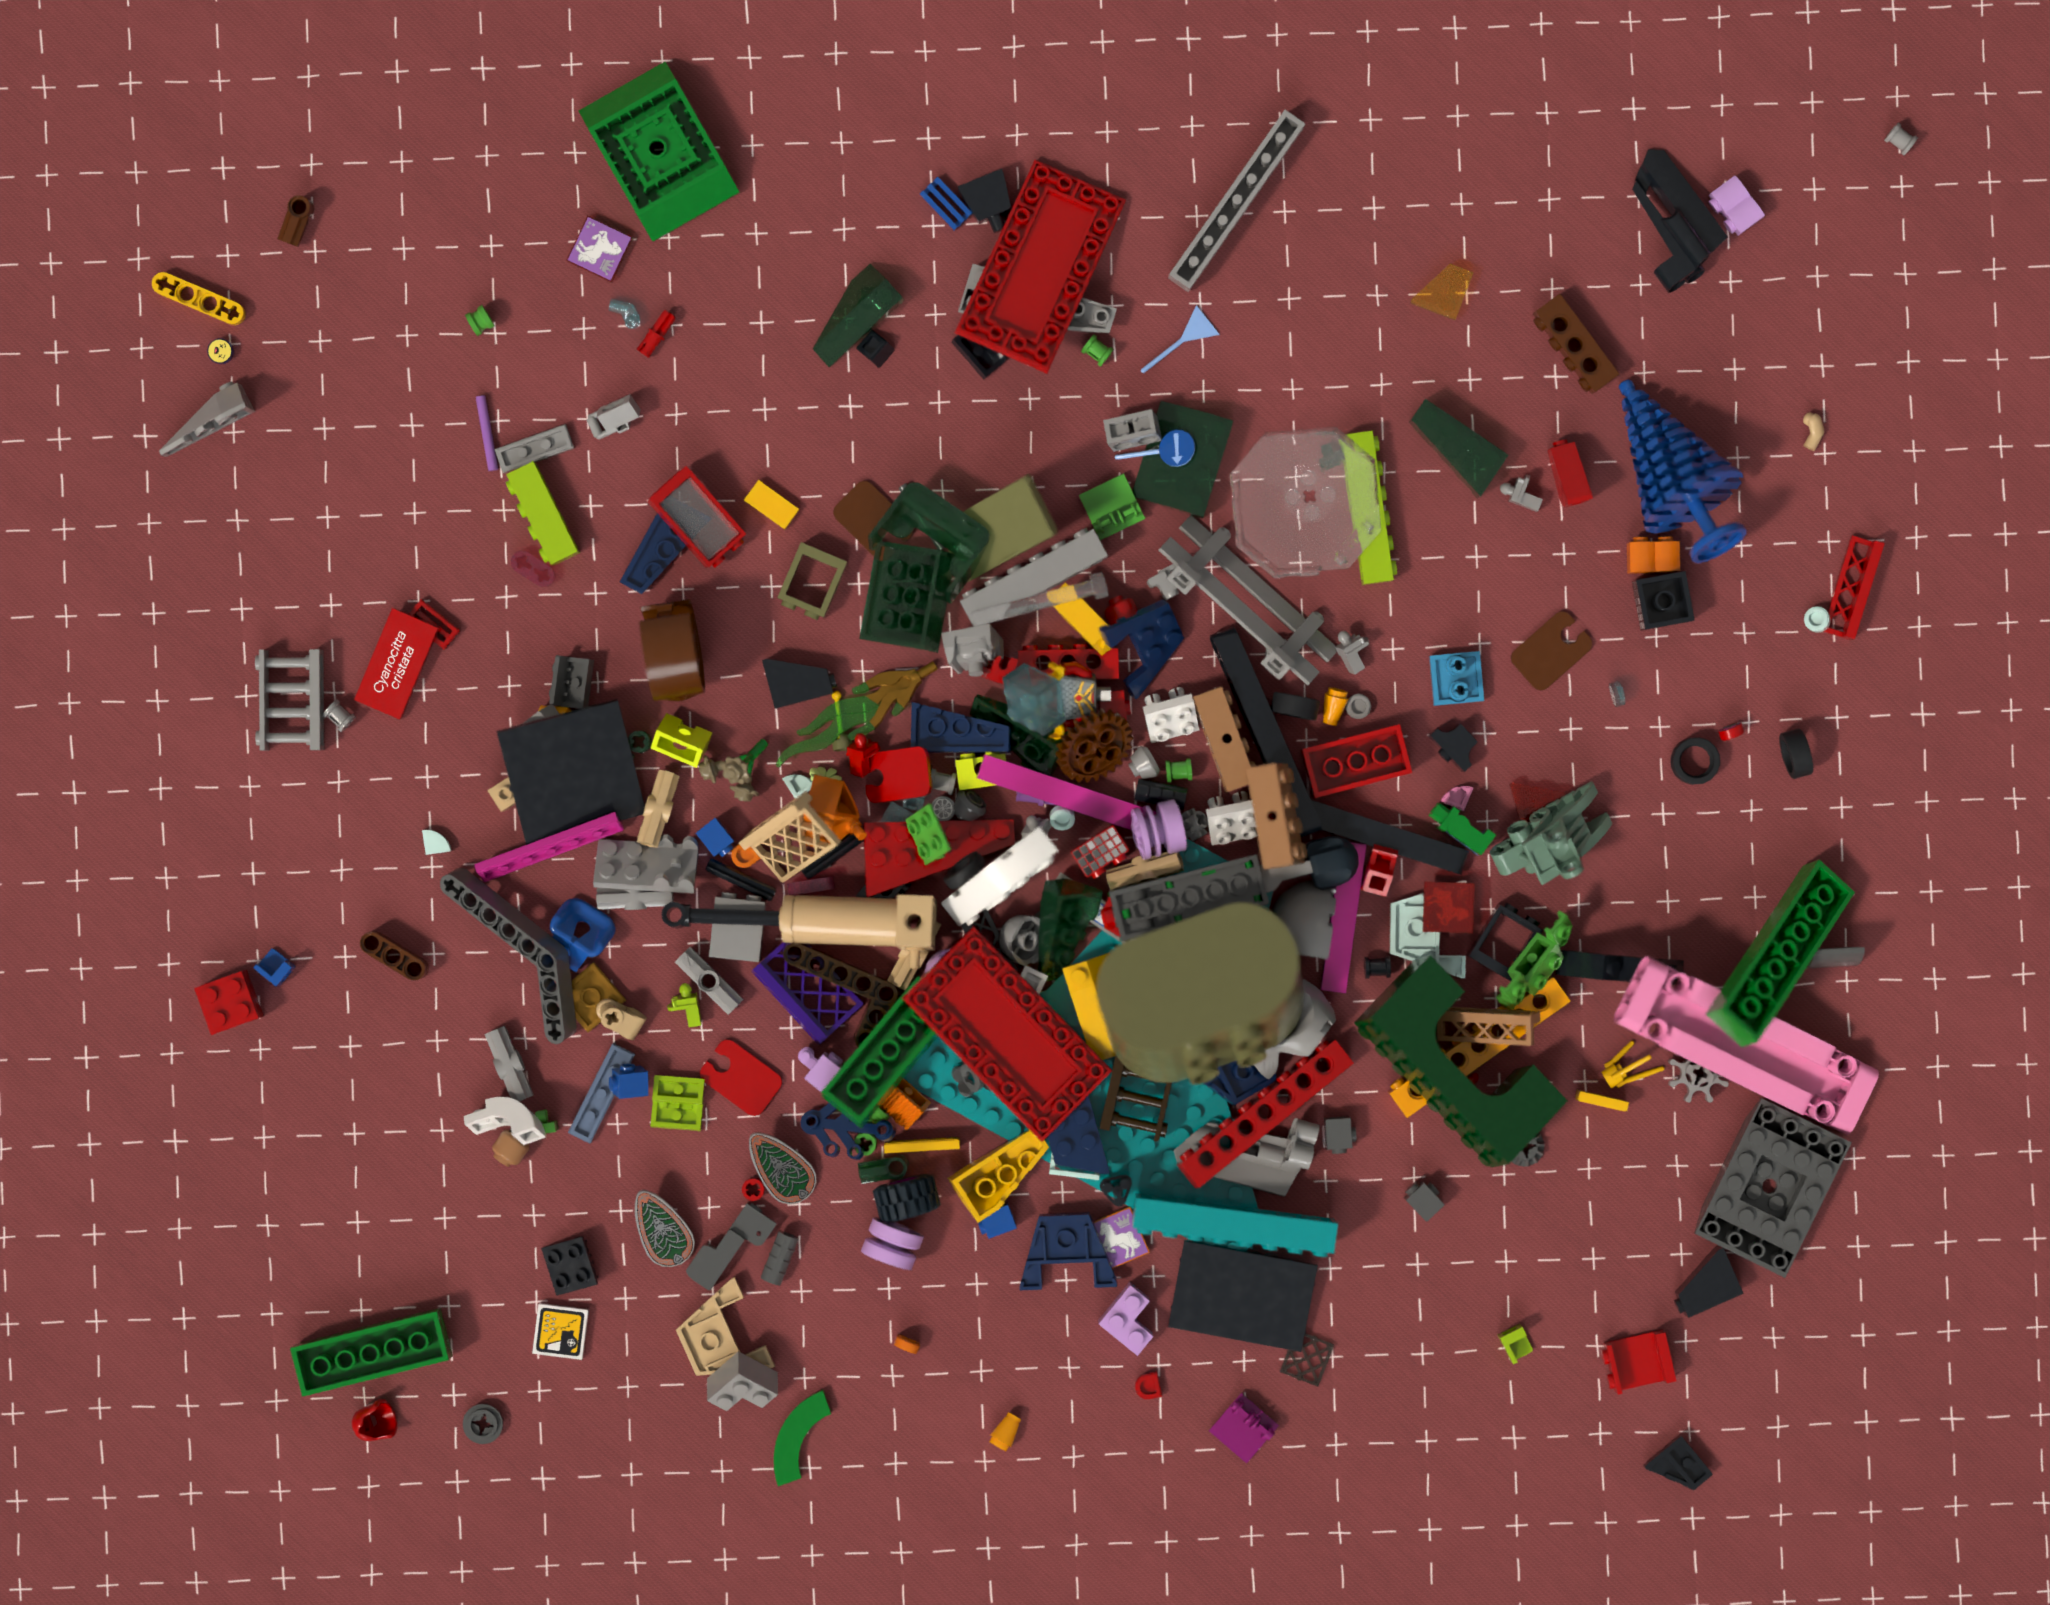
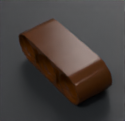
(406, 956)

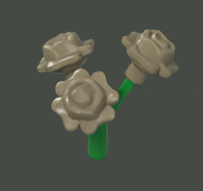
(735, 770)

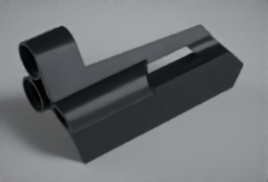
(1690, 231)

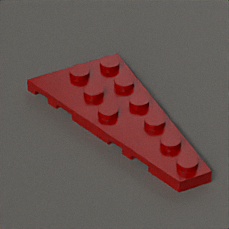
(894, 857)

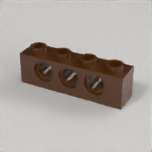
(1559, 309)

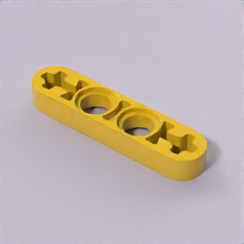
(198, 299)

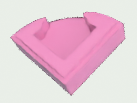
(1457, 797)

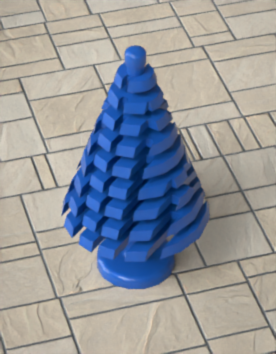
(1678, 475)

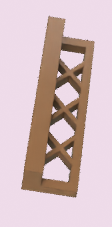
(1490, 1016)

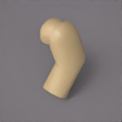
(1816, 429)

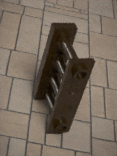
(1116, 1093)

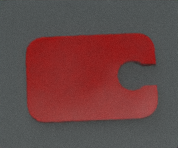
(904, 772)
(747, 1081)

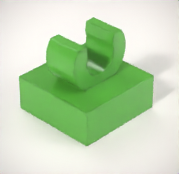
(549, 1126)

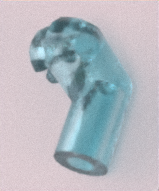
(628, 312)

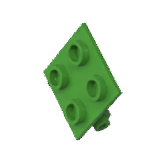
(1111, 507)
(928, 834)

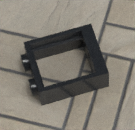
(1510, 912)

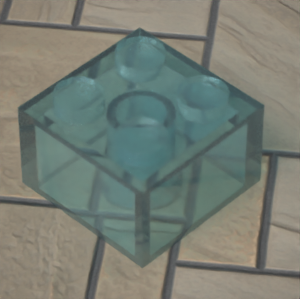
(1033, 699)

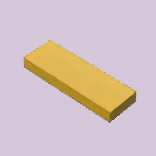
(922, 1145)

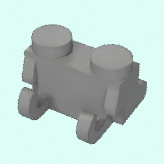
(1160, 580)

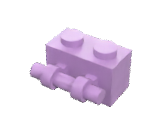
(820, 1070)

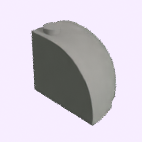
(1306, 915)

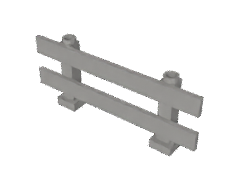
(1192, 571)

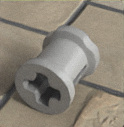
(1901, 138)
(339, 715)
(943, 781)

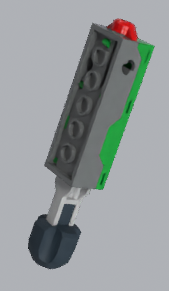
(1172, 899)

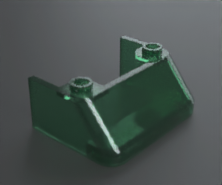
(941, 521)

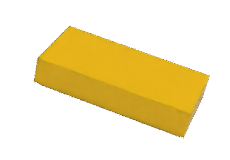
(771, 504)
(1601, 1100)

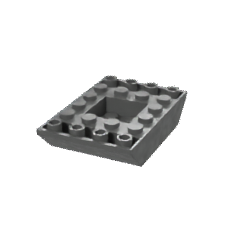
(1772, 1224)

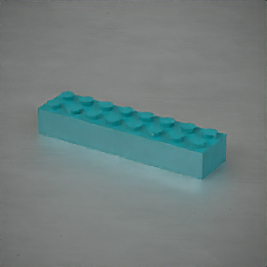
(1234, 1223)

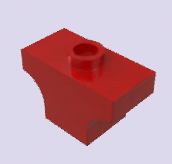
(1379, 870)

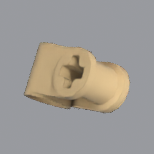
(620, 1018)

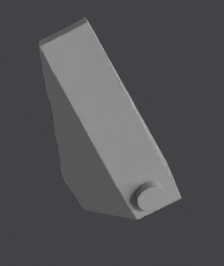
(218, 412)

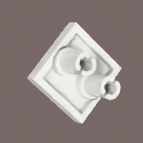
(1170, 717)
(1231, 821)

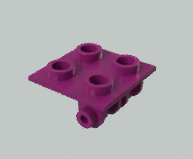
(1244, 1428)

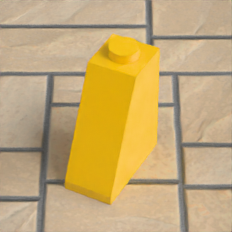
(1084, 621)

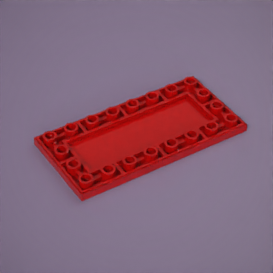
(1040, 266)
(1007, 1034)

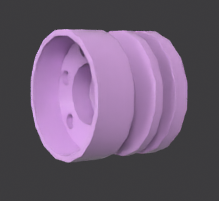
(1153, 830)

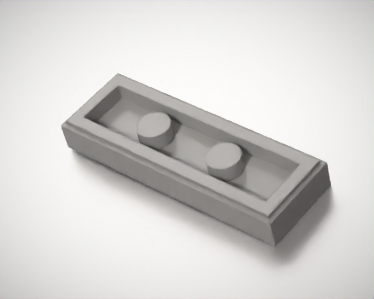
(534, 448)

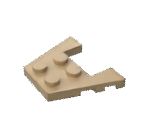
(708, 1335)

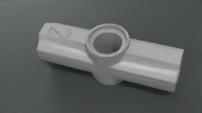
(631, 899)
(721, 993)
(509, 1064)

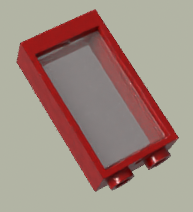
(697, 518)

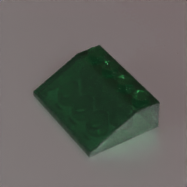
(1189, 485)
(907, 596)

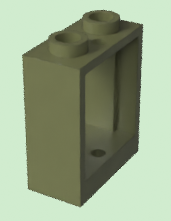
(823, 557)

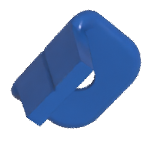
(590, 944)

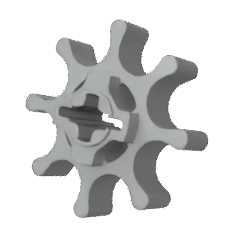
(1693, 1083)

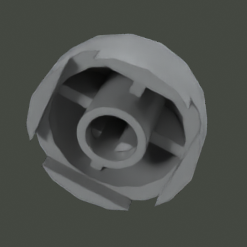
(1020, 939)

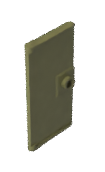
(1014, 523)

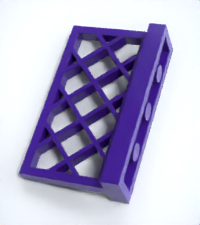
(795, 1006)

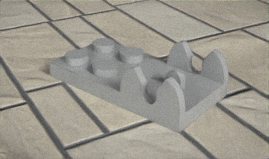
(640, 867)

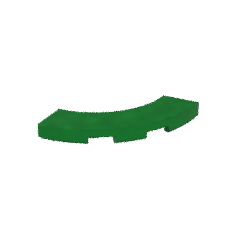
(792, 1434)

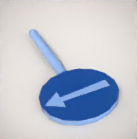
(1174, 449)

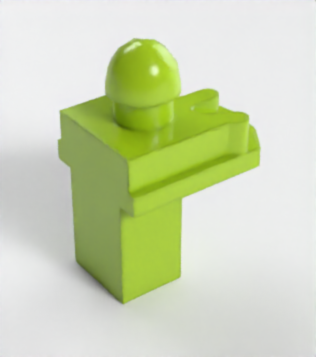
(689, 1002)

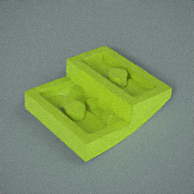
(677, 1103)

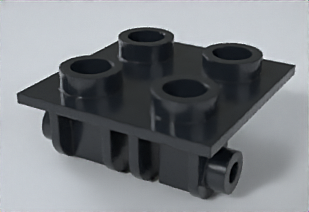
(570, 1265)

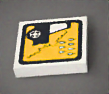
(560, 1331)

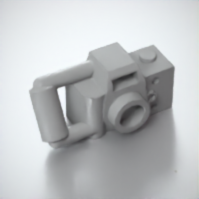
(614, 417)

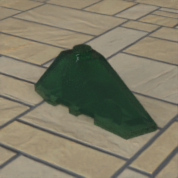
(860, 310)
(1031, 747)
(1064, 915)

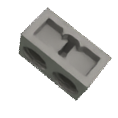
(1132, 430)

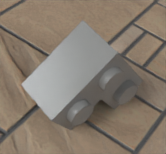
(741, 1379)

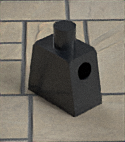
(987, 199)

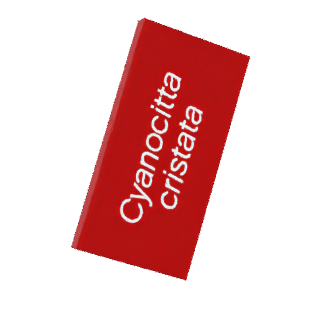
(396, 663)

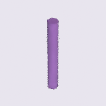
(486, 433)

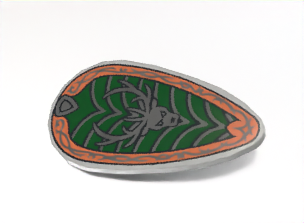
(781, 1168)
(662, 1230)

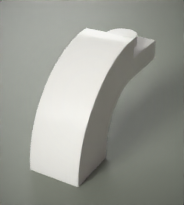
(506, 1112)

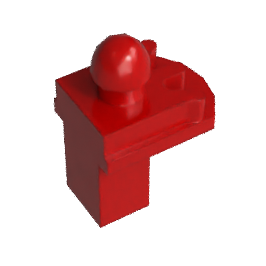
(859, 754)

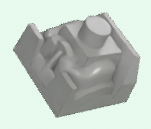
(972, 648)

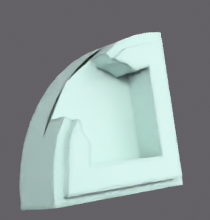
(797, 784)
(435, 842)

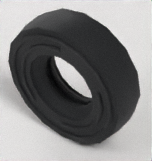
(964, 870)

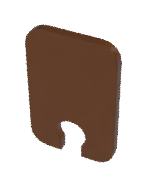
(862, 511)
(1546, 656)

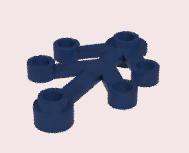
(842, 1126)

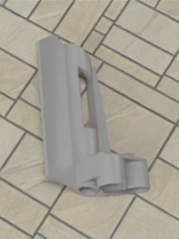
(1269, 1162)

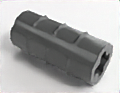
(779, 1258)

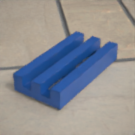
(931, 188)

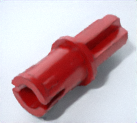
(656, 333)

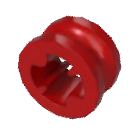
(753, 1181)

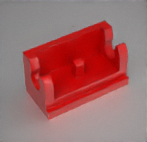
(999, 669)

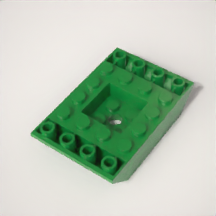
(668, 186)

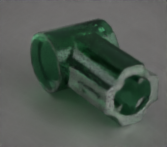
(880, 1169)

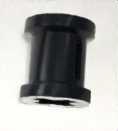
(1377, 967)

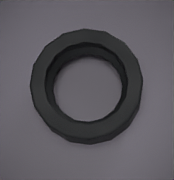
(1295, 706)
(1796, 753)
(1709, 773)

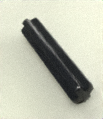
(846, 844)
(740, 879)

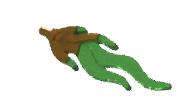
(868, 709)

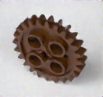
(1094, 745)

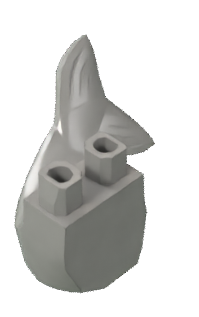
(1312, 1026)

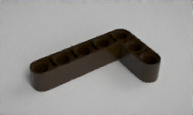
(847, 982)

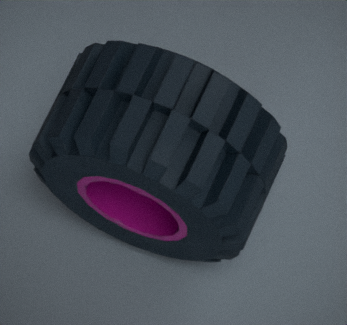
(906, 1198)

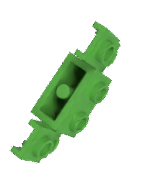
(1536, 963)

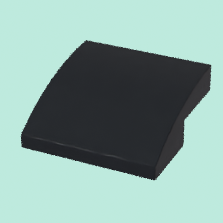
(981, 358)

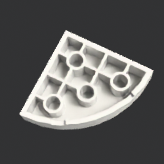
(1000, 878)

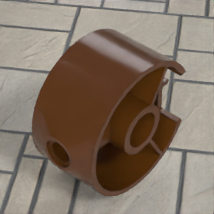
(672, 651)

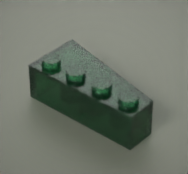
(1461, 448)

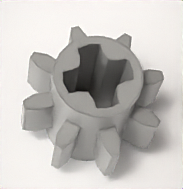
(1194, 824)

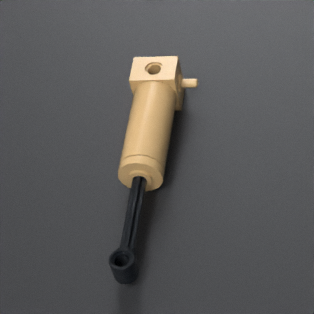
(833, 921)

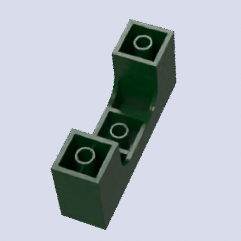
(1403, 1031)

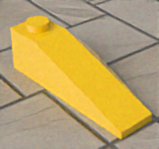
(1082, 984)
(994, 1176)

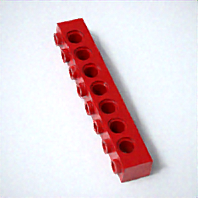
(1337, 1063)

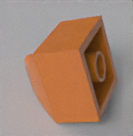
(835, 807)

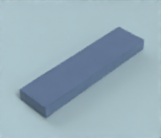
(599, 1095)

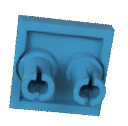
(1456, 678)

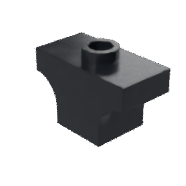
(1454, 745)

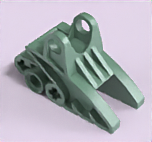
(1552, 838)

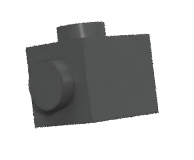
(1339, 1134)
(1424, 1199)

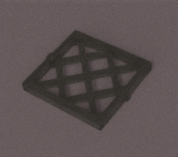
(1299, 1376)

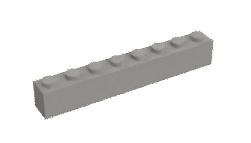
(1236, 201)

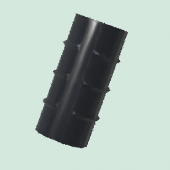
(1155, 792)

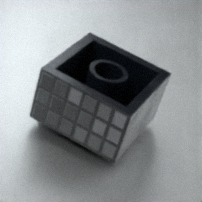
(1663, 600)

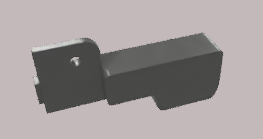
(713, 1260)

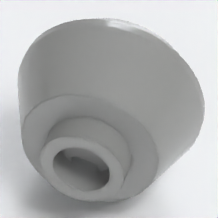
(1143, 763)

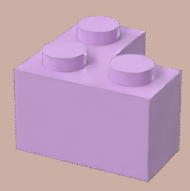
(1122, 1322)

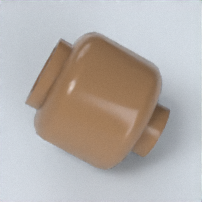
(508, 1149)

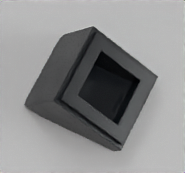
(875, 348)

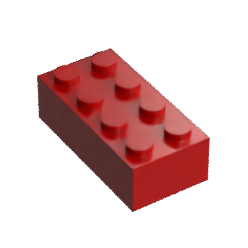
(1356, 761)

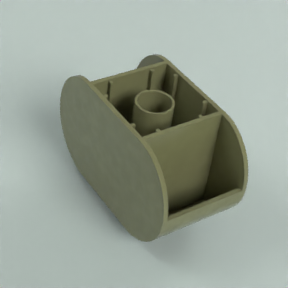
(1202, 994)

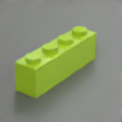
(542, 513)

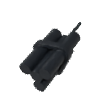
(1116, 1187)

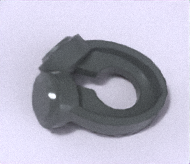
(966, 1086)

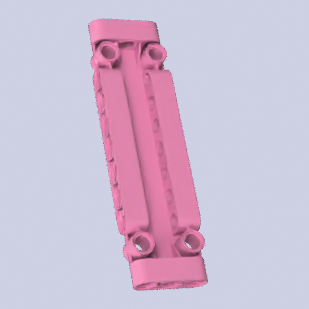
(1780, 1066)

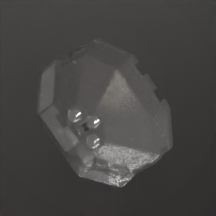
(1298, 536)

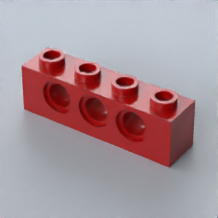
(1107, 670)

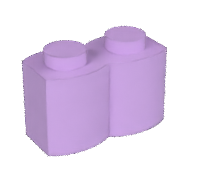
(1735, 205)

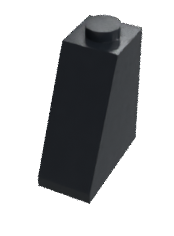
(796, 682)
(1708, 1285)

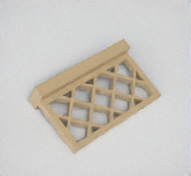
(778, 824)

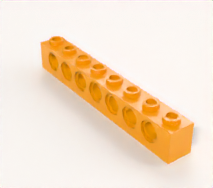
(1554, 1000)

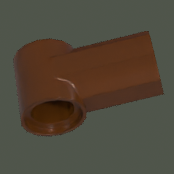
(295, 224)

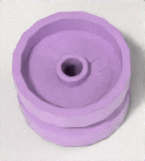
(892, 1245)

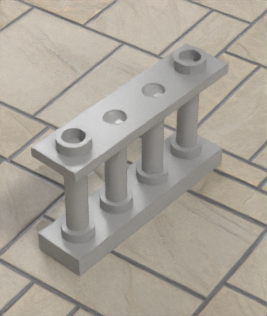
(314, 687)

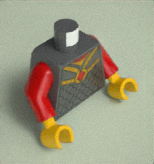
(1077, 693)

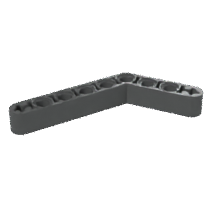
(558, 1021)

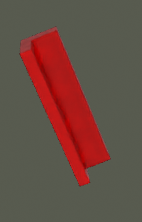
(1862, 589)

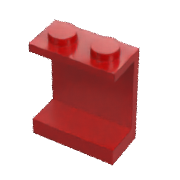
(1638, 1361)

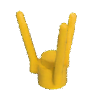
(1616, 1074)

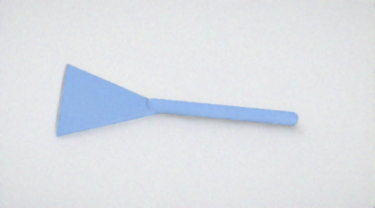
(1197, 328)

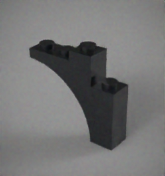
(1607, 966)

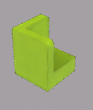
(1515, 1343)

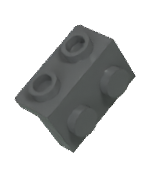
(571, 682)

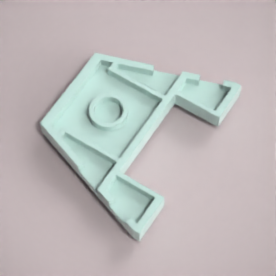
(1411, 943)

